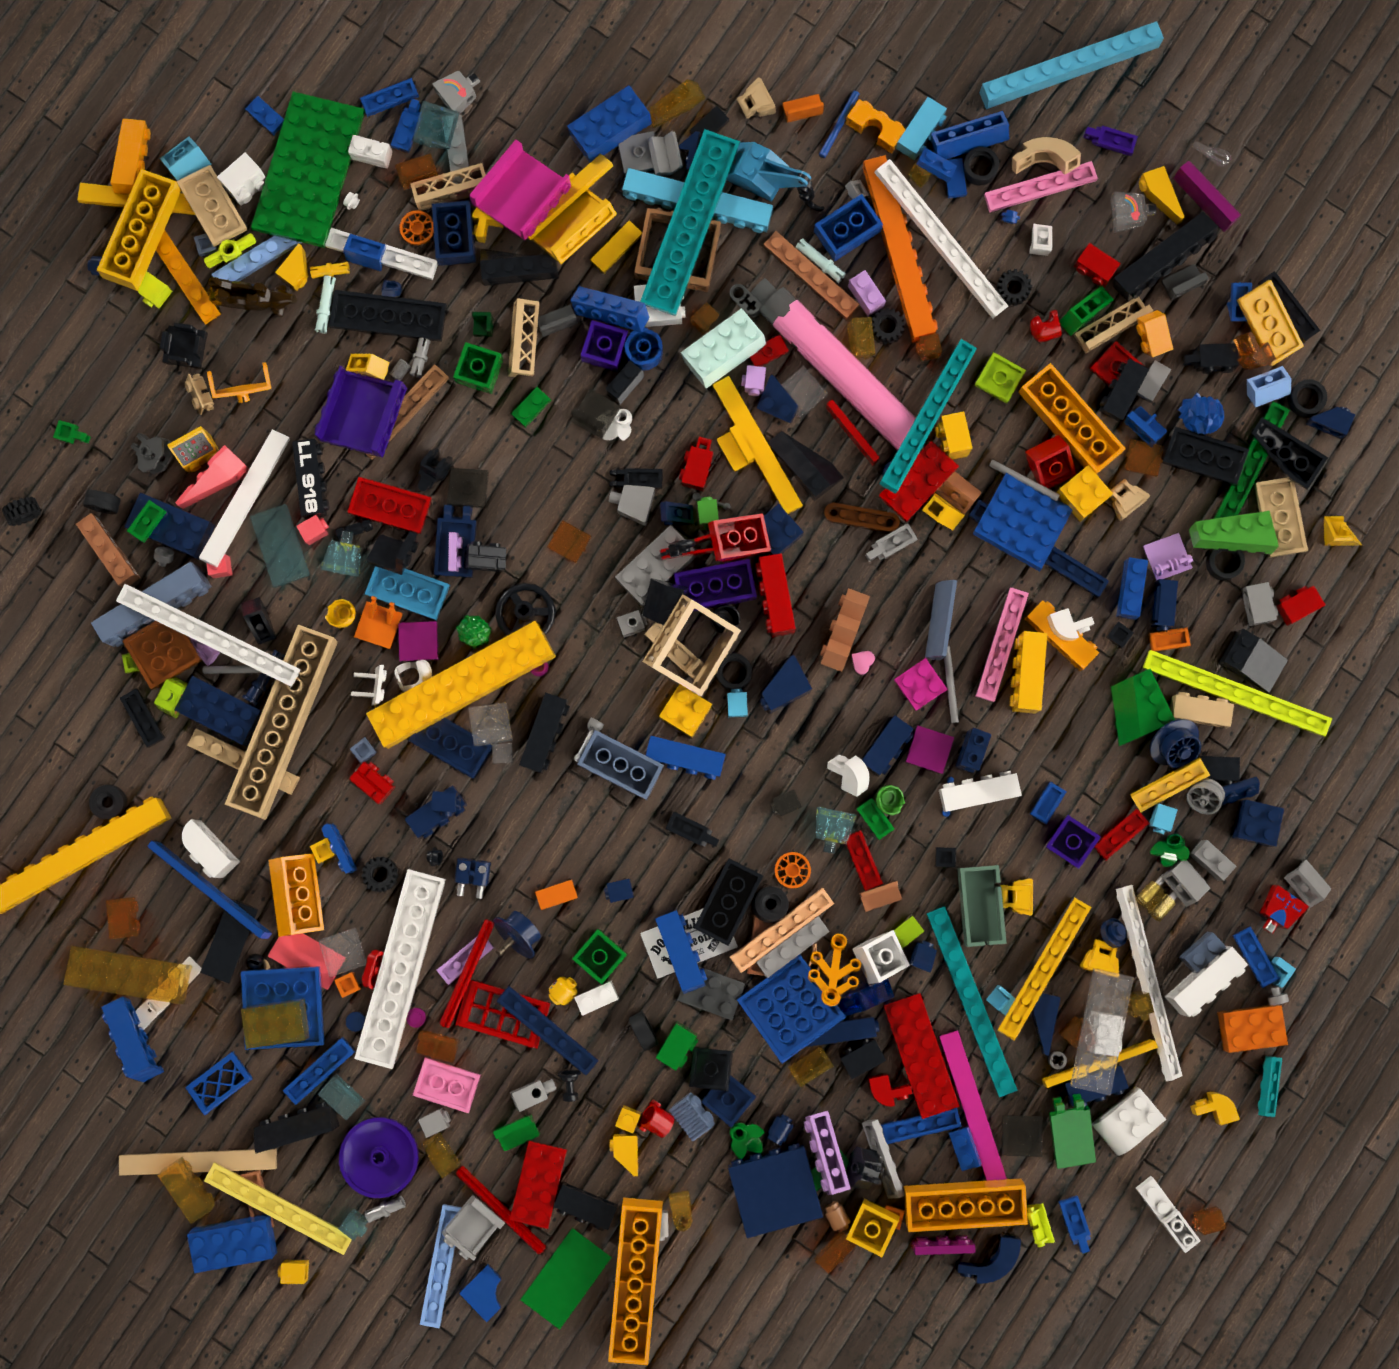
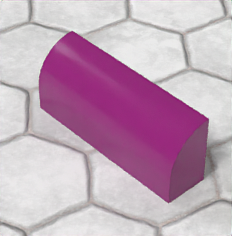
(1206, 196)

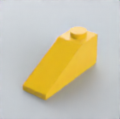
(1159, 191)

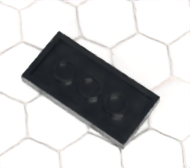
(1205, 456)

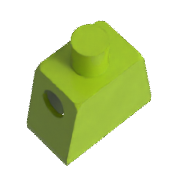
(170, 696)

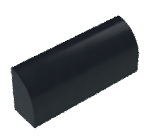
(227, 945)

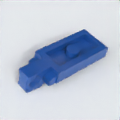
(406, 127)
(1075, 1222)

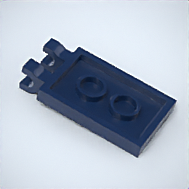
(466, 530)

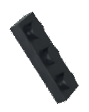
(142, 718)

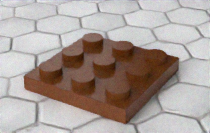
(161, 653)

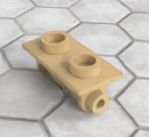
(195, 386)

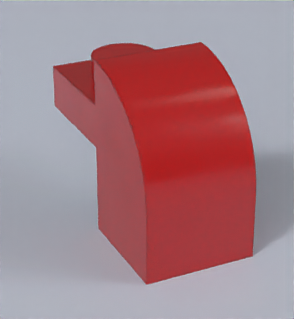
(882, 1090)

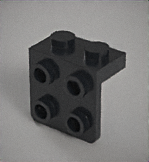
(393, 553)

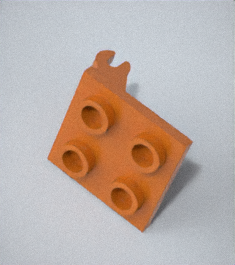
(378, 624)

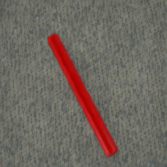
(467, 973)
(503, 1212)

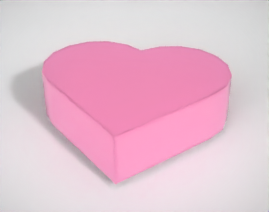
(862, 661)

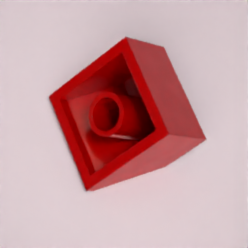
(1051, 462)

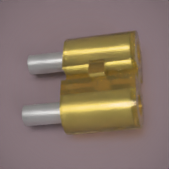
(1156, 900)

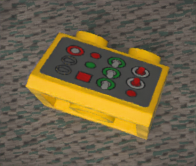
(194, 449)

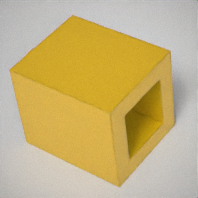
(628, 1119)
(293, 1271)

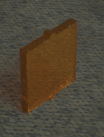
(1143, 458)
(569, 541)

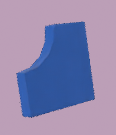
(482, 1292)

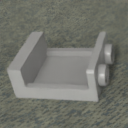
(471, 1227)

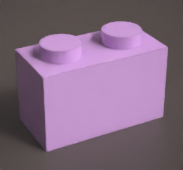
(866, 293)

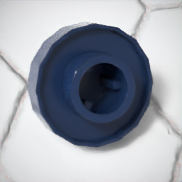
(1113, 933)

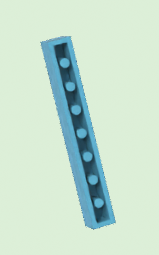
(666, 192)

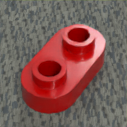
(372, 969)

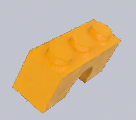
(865, 115)

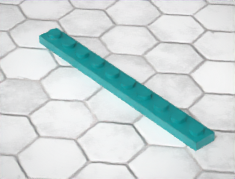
(927, 416)
(971, 1002)

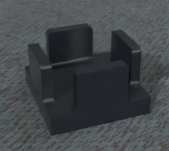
(183, 345)

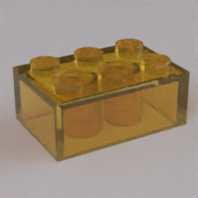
(275, 1023)

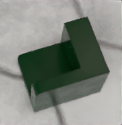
(482, 324)

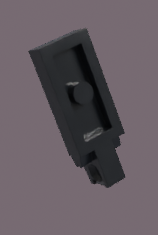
(691, 830)

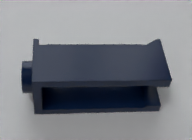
(1164, 604)

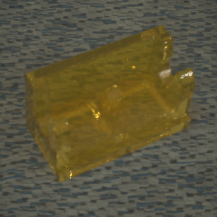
(861, 337)
(810, 1066)

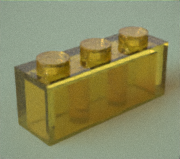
(187, 1190)

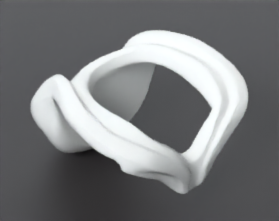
(423, 668)

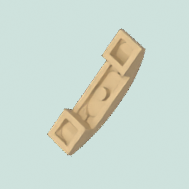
(678, 653)

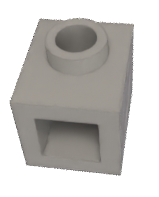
(632, 623)

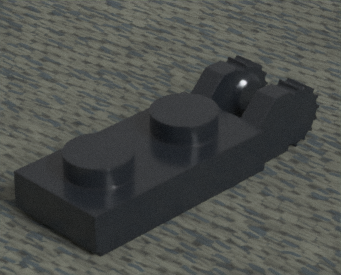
(638, 477)

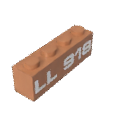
(108, 550)

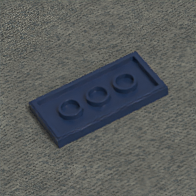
(452, 745)

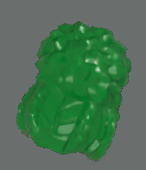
(474, 631)

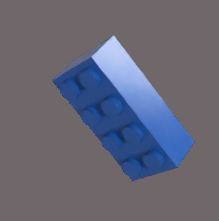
(609, 124)
(232, 1243)

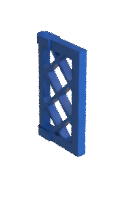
(204, 1078)

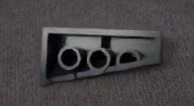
(507, 267)

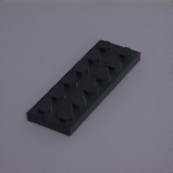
(388, 315)

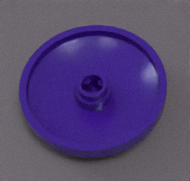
(378, 1157)

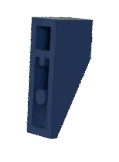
(1044, 1019)

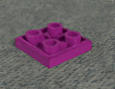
(418, 641)
(929, 749)

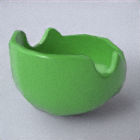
(890, 800)

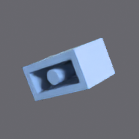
(1269, 386)

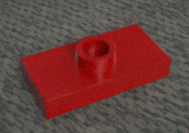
(772, 350)

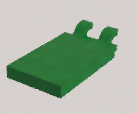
(1072, 1133)

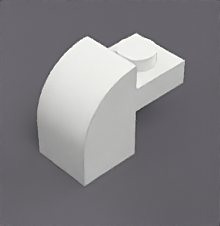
(1064, 627)
(854, 773)

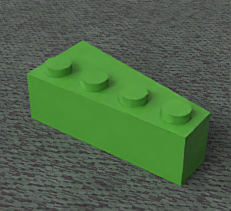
(1241, 532)

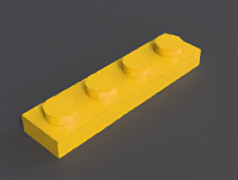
(1170, 784)

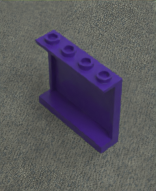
(360, 412)

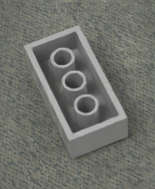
(648, 564)

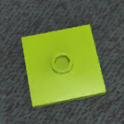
(1000, 377)

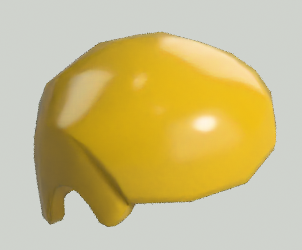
(340, 613)

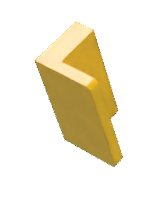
(735, 449)

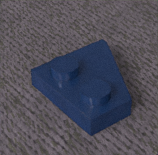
(777, 401)

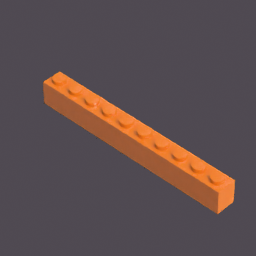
(900, 254)

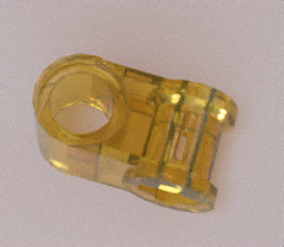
(681, 1206)

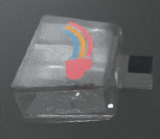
(1129, 211)

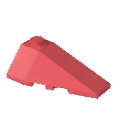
(223, 471)

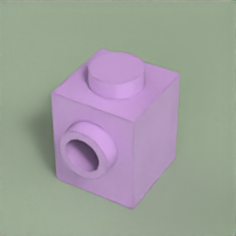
(754, 380)

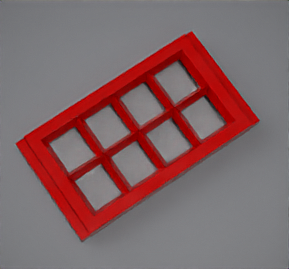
(484, 1014)

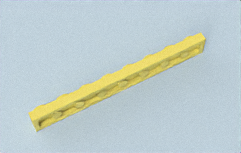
(277, 1208)

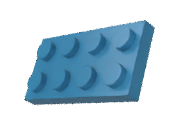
(408, 591)

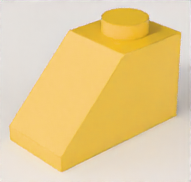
(294, 269)
(368, 365)
(626, 1151)

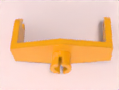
(242, 390)

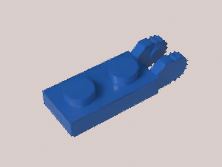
(339, 848)

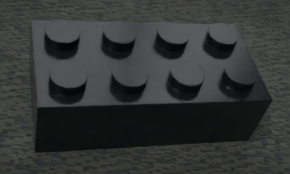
(728, 901)

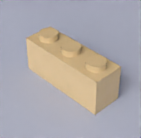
(1202, 710)

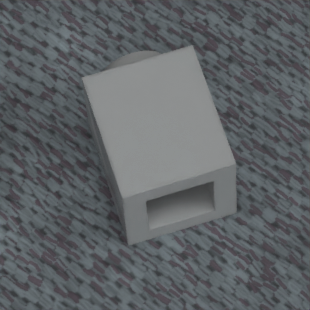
(435, 1122)

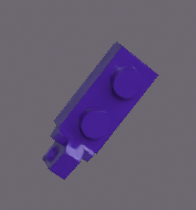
(1111, 139)

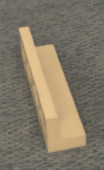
(448, 193)
(1114, 328)
(516, 337)

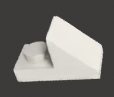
(1041, 240)

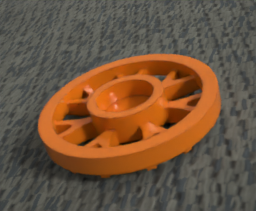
(417, 228)
(792, 870)

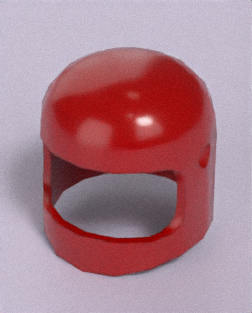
(1046, 330)

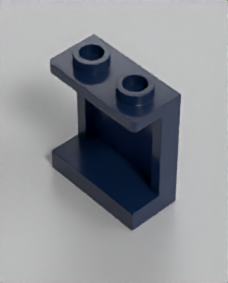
(973, 750)

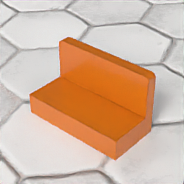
(803, 108)

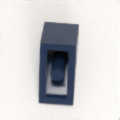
(1333, 422)
(923, 956)

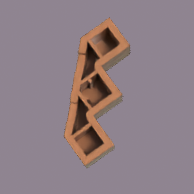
(844, 629)

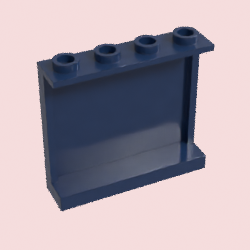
(775, 1190)

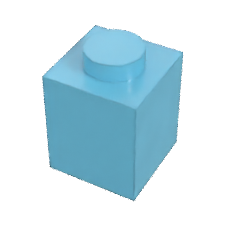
(737, 703)
(1162, 818)

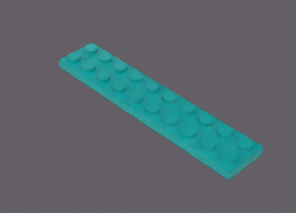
(690, 222)

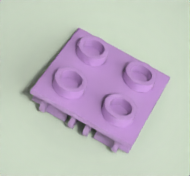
(1168, 557)

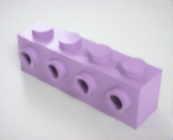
(827, 1152)

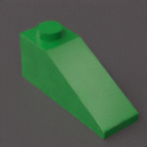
(1085, 310)

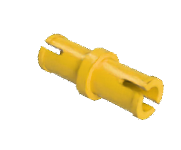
(329, 270)

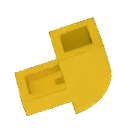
(483, 222)
(1221, 1106)

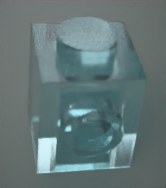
(354, 1225)

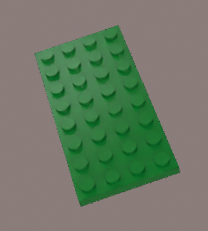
(307, 169)

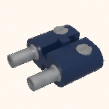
(472, 872)

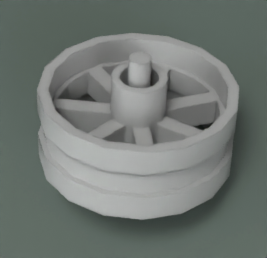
(1205, 796)

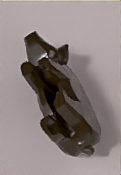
(249, 296)

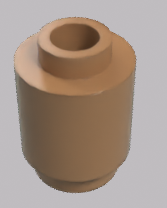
(837, 1216)

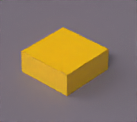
(322, 850)

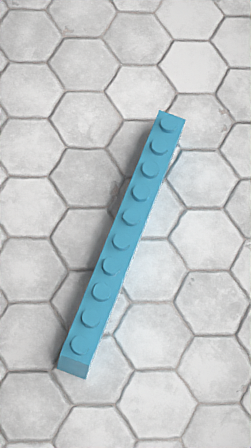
(1071, 65)

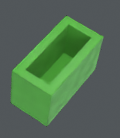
(707, 512)

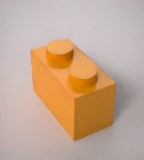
(1154, 333)

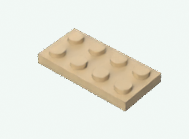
(212, 205)
(1281, 500)

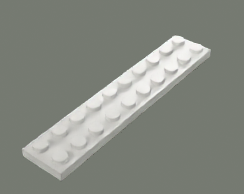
(400, 969)

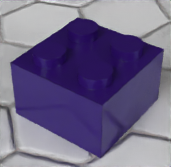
(604, 346)
(1073, 841)

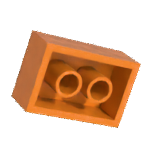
(1252, 1028)

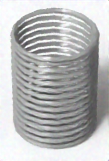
(400, 370)

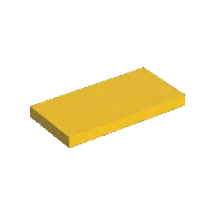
(1270, 321)

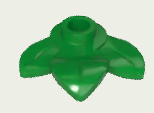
(1171, 850)
(748, 1140)

